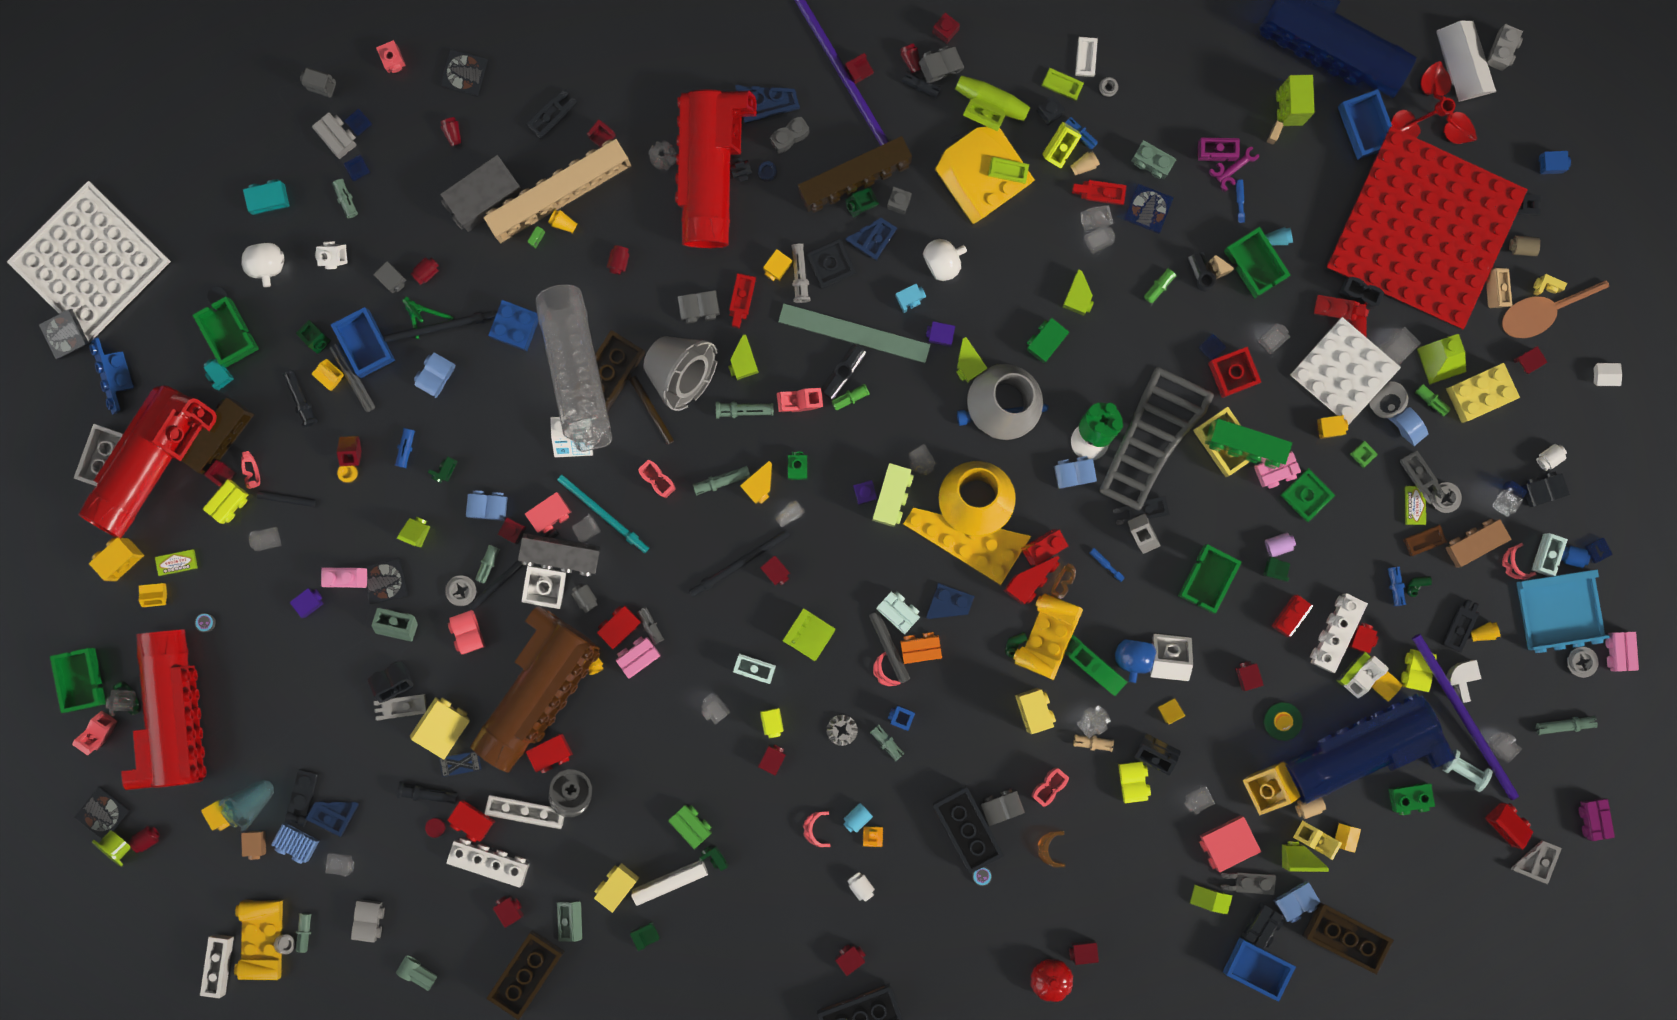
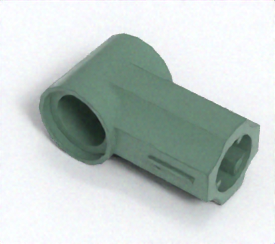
(411, 970)

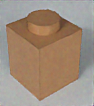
(253, 844)

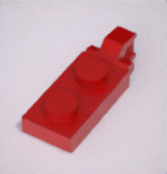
(1101, 192)
(741, 298)
(1339, 308)

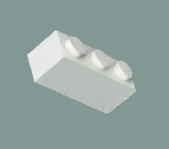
(216, 966)

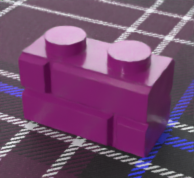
(1218, 149)
(1596, 819)

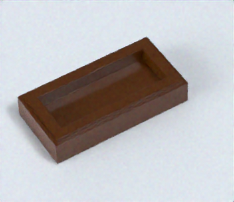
(1425, 540)

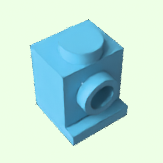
(910, 297)

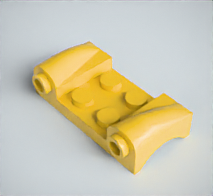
(1049, 636)
(259, 930)

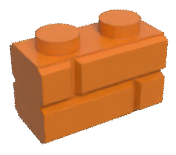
(920, 649)

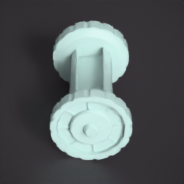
(1467, 770)

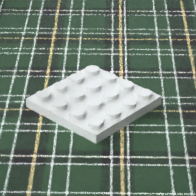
(1345, 370)

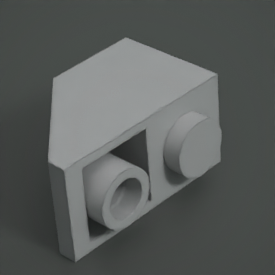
(1143, 533)

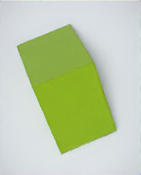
(1211, 899)

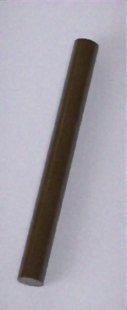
(652, 411)

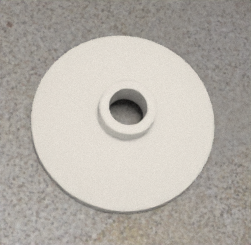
(1082, 448)

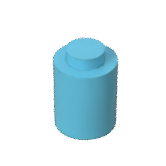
(857, 818)

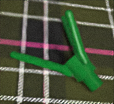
(415, 309)

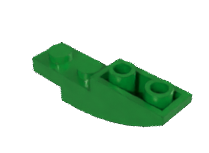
(1095, 666)

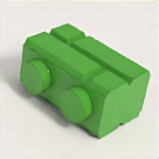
(690, 826)

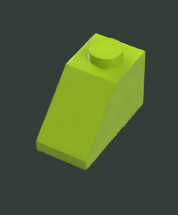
(1079, 295)
(743, 360)
(969, 362)
(414, 532)

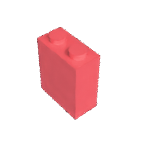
(1229, 844)

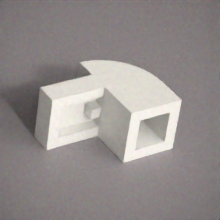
(1462, 673)
(1366, 676)

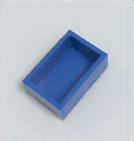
(1365, 123)
(363, 342)
(1259, 969)

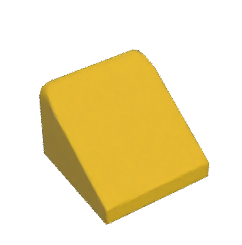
(1171, 711)

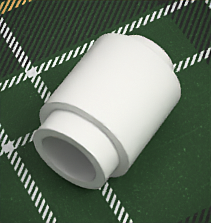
(1551, 457)
(861, 887)

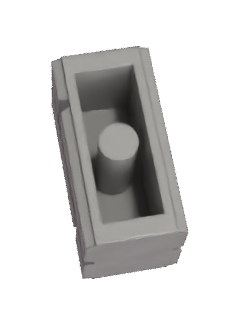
(334, 135)

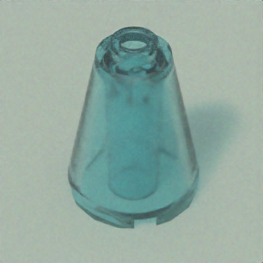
(246, 804)

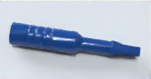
(1240, 200)
(1106, 564)

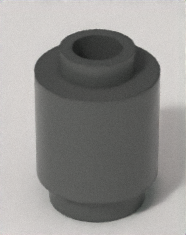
(584, 597)

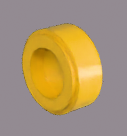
(347, 473)

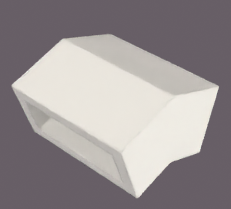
(1608, 374)

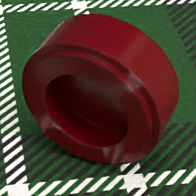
(435, 827)

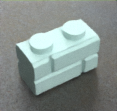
(1549, 554)
(898, 612)
(754, 668)

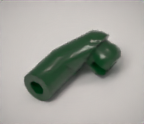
(1416, 583)
(1013, 643)

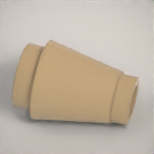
(1085, 163)

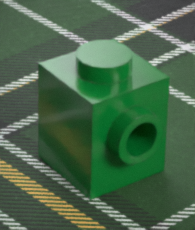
(797, 466)

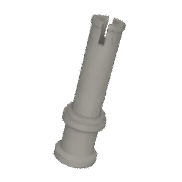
(800, 282)

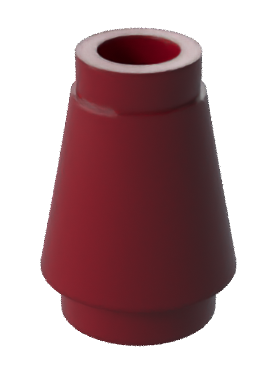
(911, 57)
(451, 130)

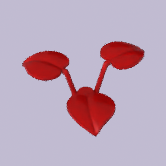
(1438, 82)

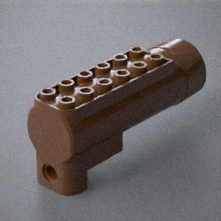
(551, 670)

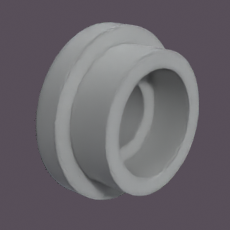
(1108, 81)

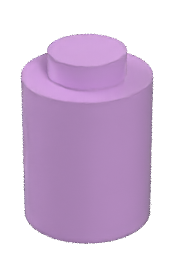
(1280, 544)

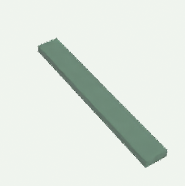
(854, 333)

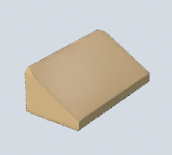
(1219, 267)
(1499, 288)

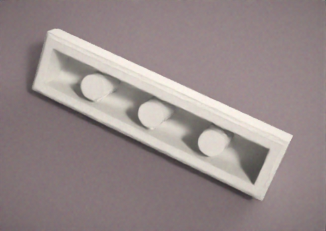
(523, 812)
(669, 882)

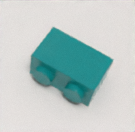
(266, 197)

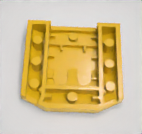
(966, 169)

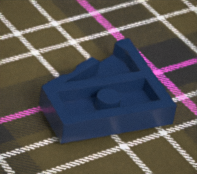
(332, 815)

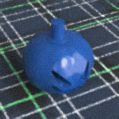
(1135, 657)

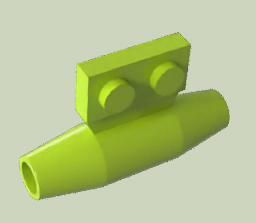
(990, 104)

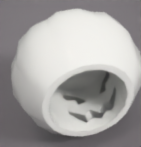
(943, 259)
(262, 261)

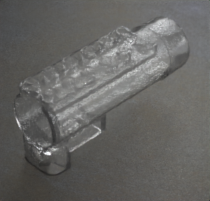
(573, 367)

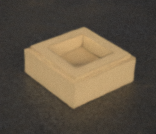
(1275, 132)

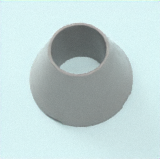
(680, 369)
(990, 416)

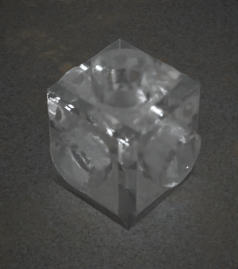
(664, 161)
(1093, 721)

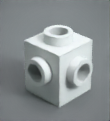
(331, 255)

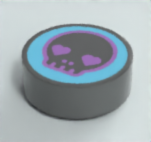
(205, 622)
(982, 876)

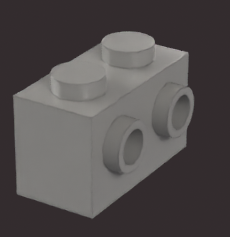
(1504, 46)

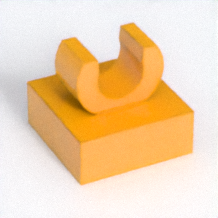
(872, 836)

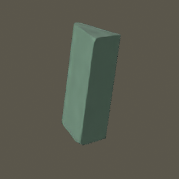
(569, 921)

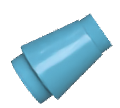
(1280, 237)

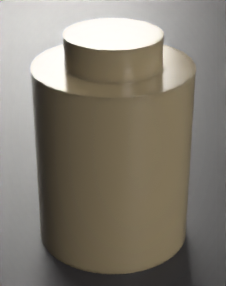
(1525, 245)

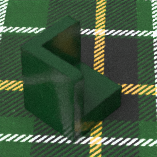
(1276, 569)
(644, 936)

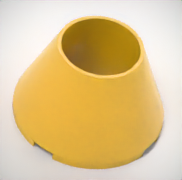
(970, 519)

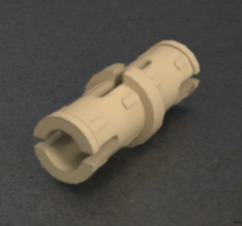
(1093, 743)

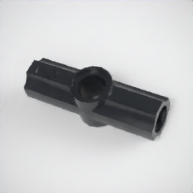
(850, 361)

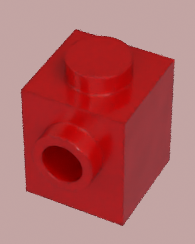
(1364, 638)

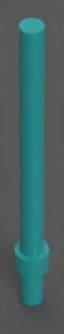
(631, 538)

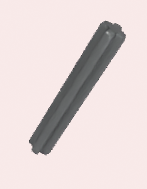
(352, 378)
(889, 647)

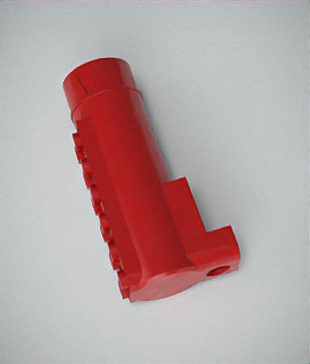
(706, 140)
(157, 433)
(170, 745)

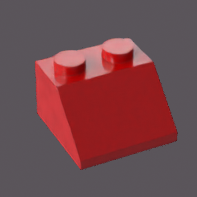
(1510, 825)

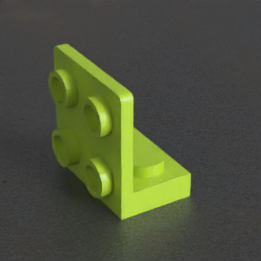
(809, 634)

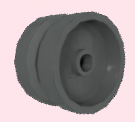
(574, 782)

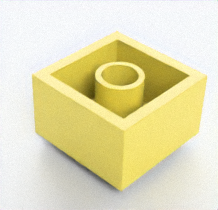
(616, 888)

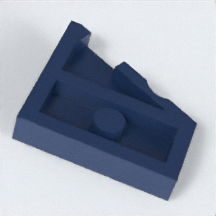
(873, 238)
(949, 603)

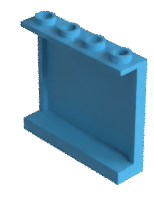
(1561, 611)

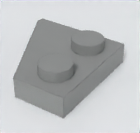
(1539, 862)

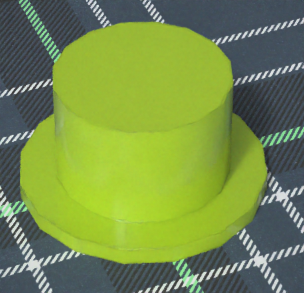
(113, 847)

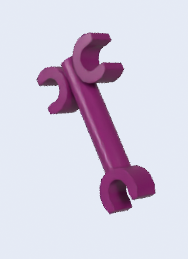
(1223, 176)

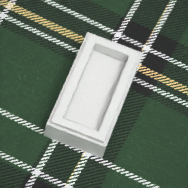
(1086, 57)

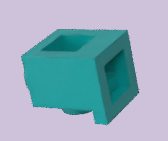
(217, 374)

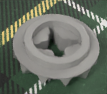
(1455, 498)
(452, 588)
(1589, 667)
(851, 728)

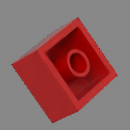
(1234, 372)

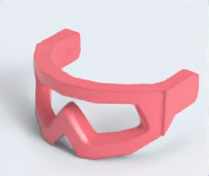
(247, 457)
(1509, 567)
(877, 671)
(808, 829)

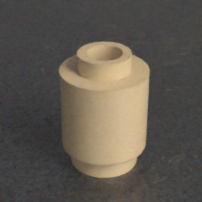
(1310, 809)

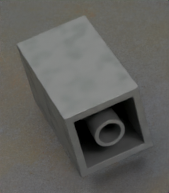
(479, 193)

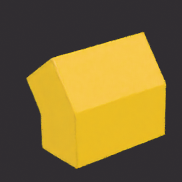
(328, 374)
(152, 595)
(1387, 686)
(1348, 837)

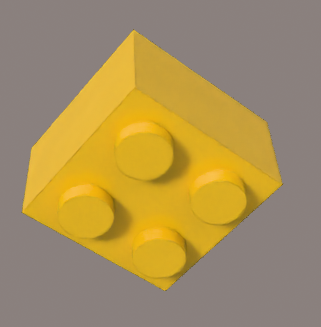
(115, 559)
(1271, 788)

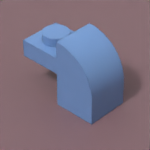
(1410, 426)

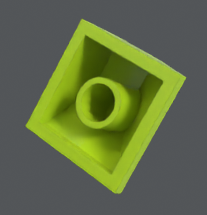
(1443, 358)
(1300, 859)

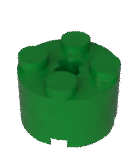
(1101, 424)

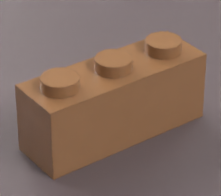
(1477, 542)

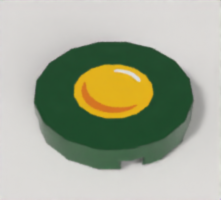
(1283, 721)

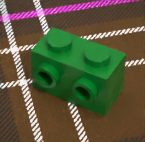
(1047, 340)
(1412, 798)

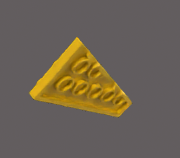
(988, 554)

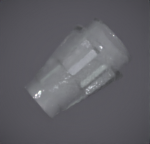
(790, 513)

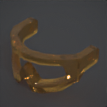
(1070, 568)
(1043, 849)

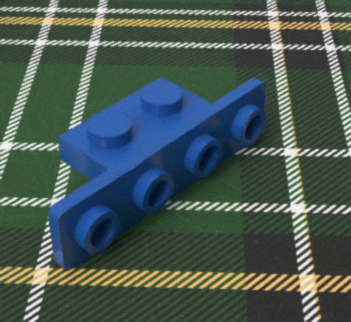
(113, 373)

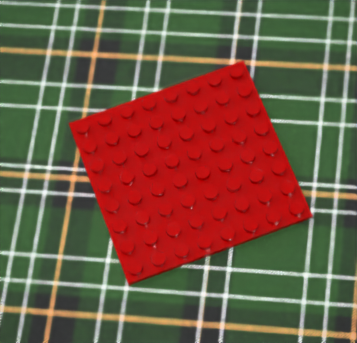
(1391, 235)

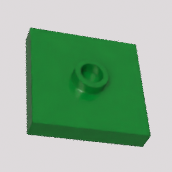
(1307, 495)

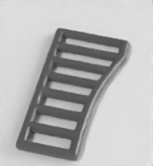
(1162, 455)

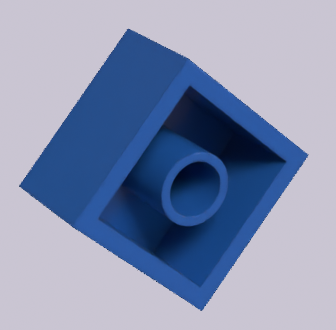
(514, 325)

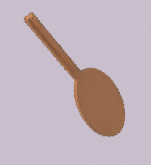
(1537, 314)

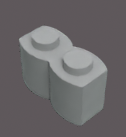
(366, 920)

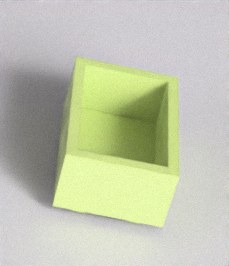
(893, 495)

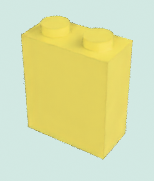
(440, 727)

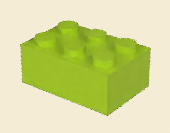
(1295, 100)

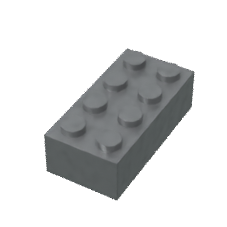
(558, 553)

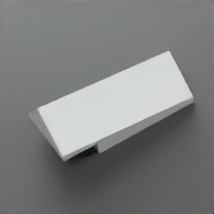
(1465, 60)

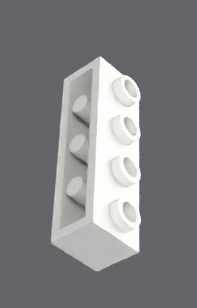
(1338, 632)
(488, 863)

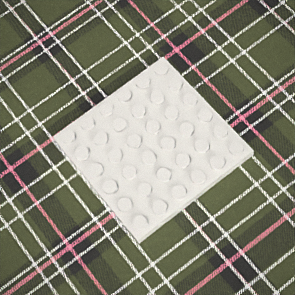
(89, 260)

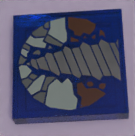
(1148, 208)

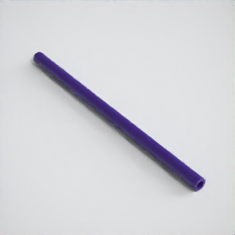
(842, 72)
(1465, 717)

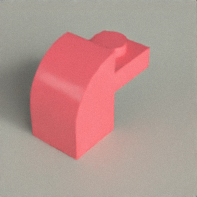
(800, 400)
(96, 733)

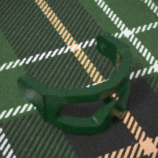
(137, 708)

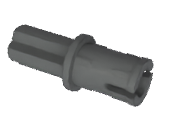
(650, 626)

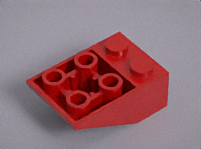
(1026, 582)

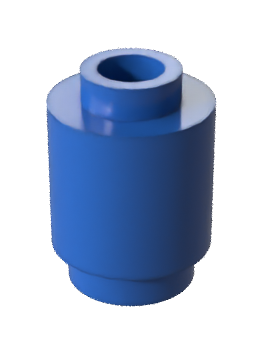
(1575, 556)

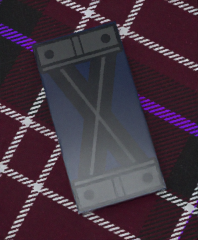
(460, 764)

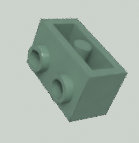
(1153, 160)
(394, 624)

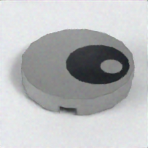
(1389, 400)

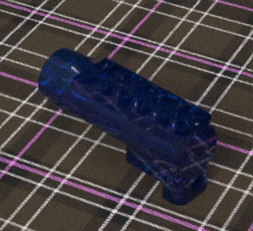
(1337, 44)
(1385, 740)

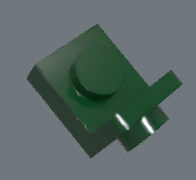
(861, 201)
(313, 337)
(446, 467)
(717, 860)

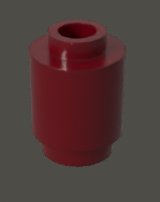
(618, 260)
(425, 270)
(144, 839)

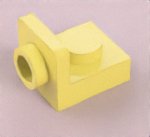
(1552, 284)

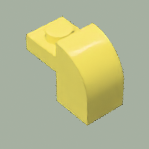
(1317, 840)

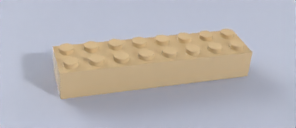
(557, 191)

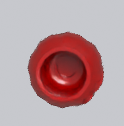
(1052, 980)

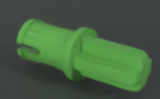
(1160, 285)
(850, 397)
(1432, 400)

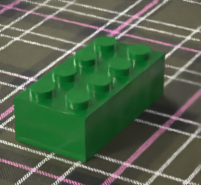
(1248, 443)

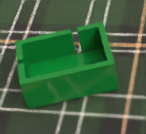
(1257, 262)
(225, 332)
(1209, 578)
(77, 680)

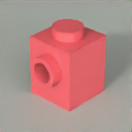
(391, 57)

